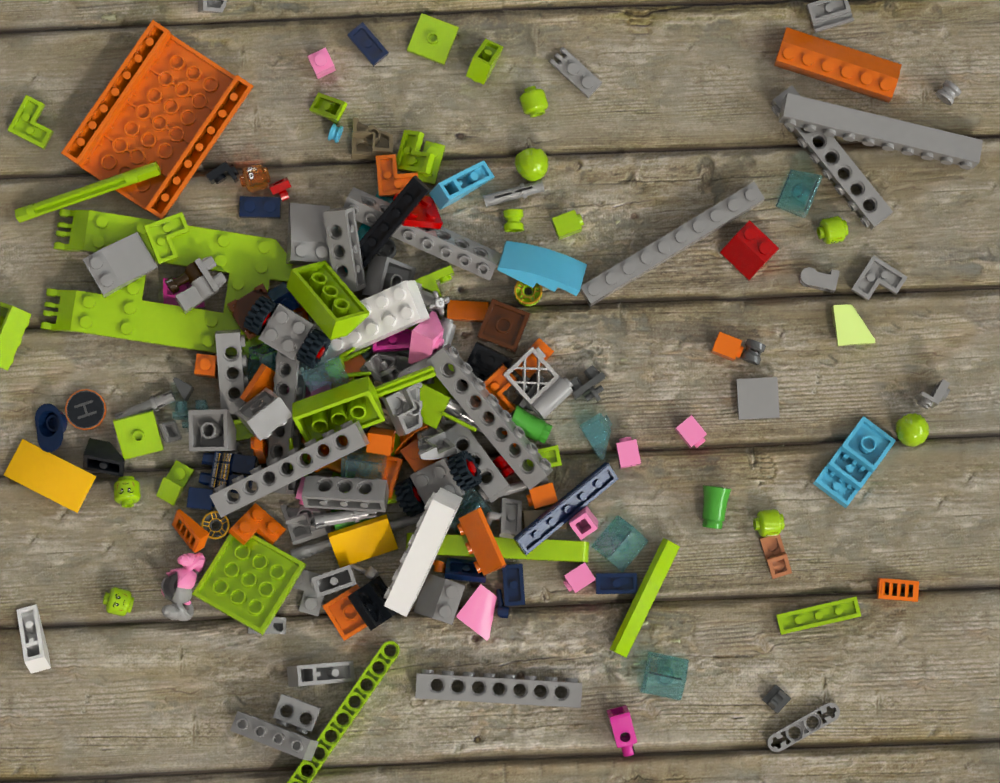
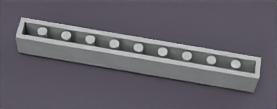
(880, 131)
(672, 244)

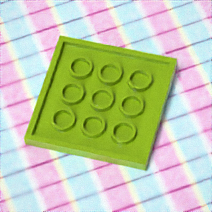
(249, 581)

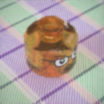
(255, 177)

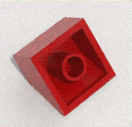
(749, 250)

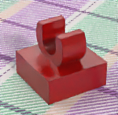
(280, 187)

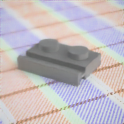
(829, 14)

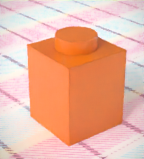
(727, 347)
(206, 366)
(381, 441)
(542, 496)

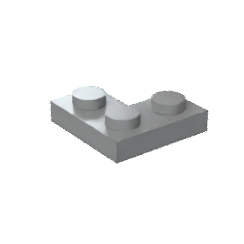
(877, 274)
(310, 603)

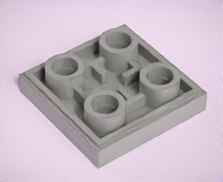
(757, 398)

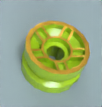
(527, 300)

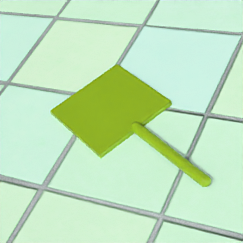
(433, 408)

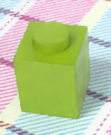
(567, 224)

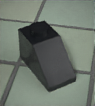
(103, 458)

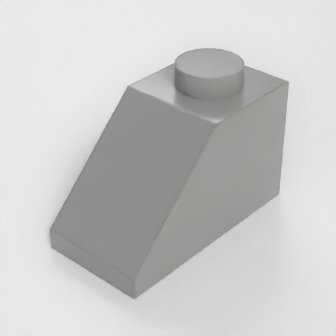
(333, 581)

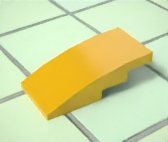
(49, 475)

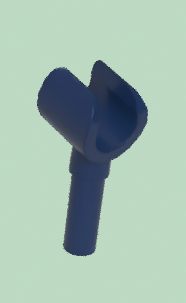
(502, 611)

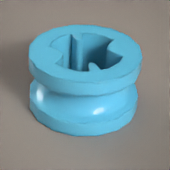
(335, 133)

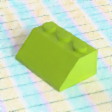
(12, 327)

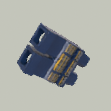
(224, 467)

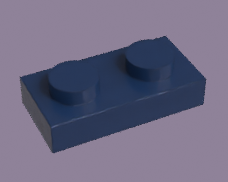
(368, 44)
(260, 207)
(463, 570)
(616, 583)
(513, 585)

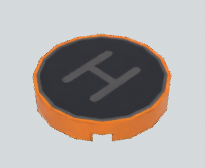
(85, 409)

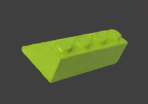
(326, 299)
(336, 406)

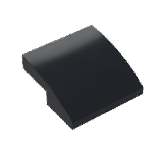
(486, 361)
(370, 603)

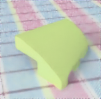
(850, 327)

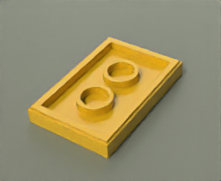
(362, 541)

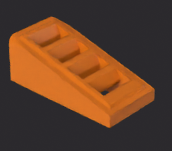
(193, 534)
(881, 589)

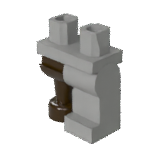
(201, 281)

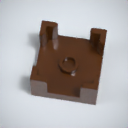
(240, 308)
(503, 325)

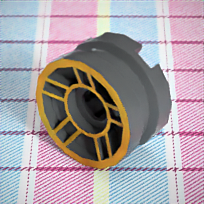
(216, 534)

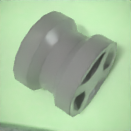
(948, 92)

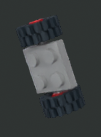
(287, 332)
(453, 475)

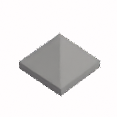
(170, 431)

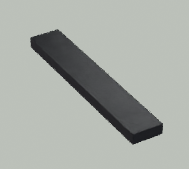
(392, 219)

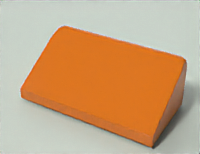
(466, 310)

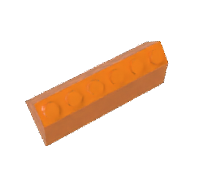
(838, 65)

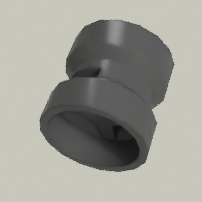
(388, 250)
(753, 351)

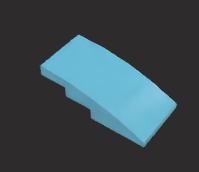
(541, 266)
(854, 462)

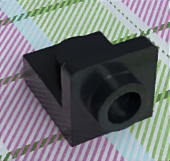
(219, 174)

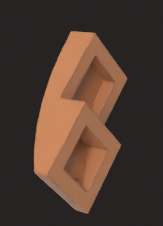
(775, 556)

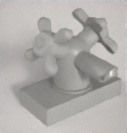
(433, 301)

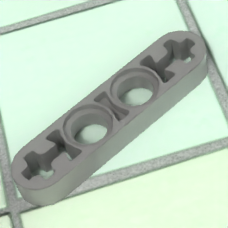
(802, 725)

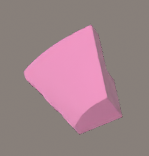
(479, 611)

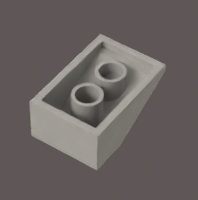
(306, 234)
(120, 264)

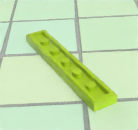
(644, 597)

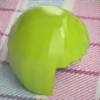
(531, 164)
(912, 429)

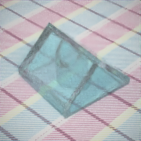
(799, 192)
(363, 465)
(620, 543)
(664, 676)

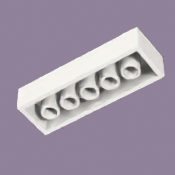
(389, 314)
(422, 551)

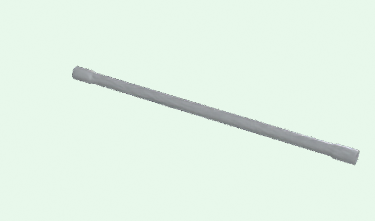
(309, 550)

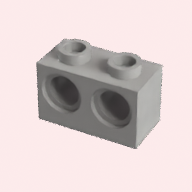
(298, 708)

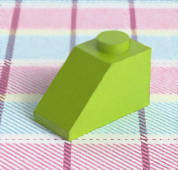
(484, 61)

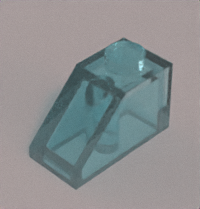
(260, 354)
(597, 433)

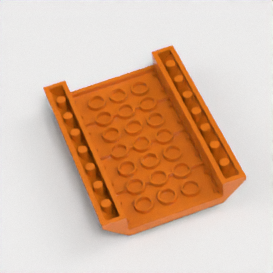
(159, 108)

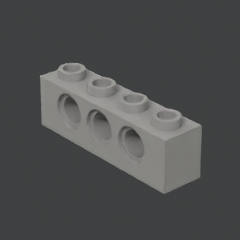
(349, 240)
(223, 340)
(498, 485)
(354, 498)
(274, 736)

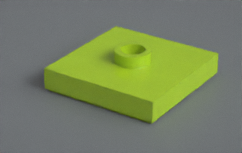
(432, 39)
(138, 434)

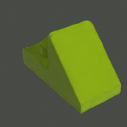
(328, 107)
(429, 281)
(174, 483)

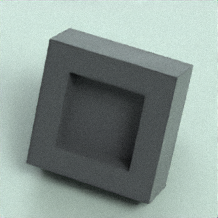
(776, 699)

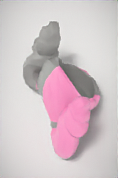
(179, 584)

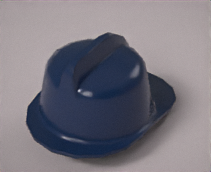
(50, 427)

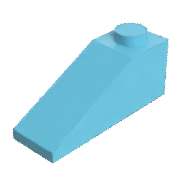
(461, 184)

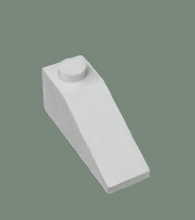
(33, 639)

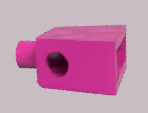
(621, 722)

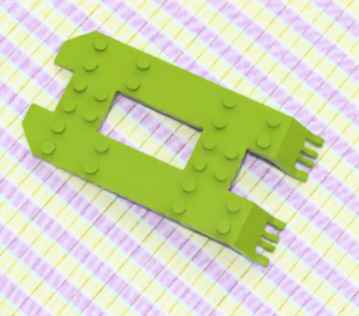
(126, 316)

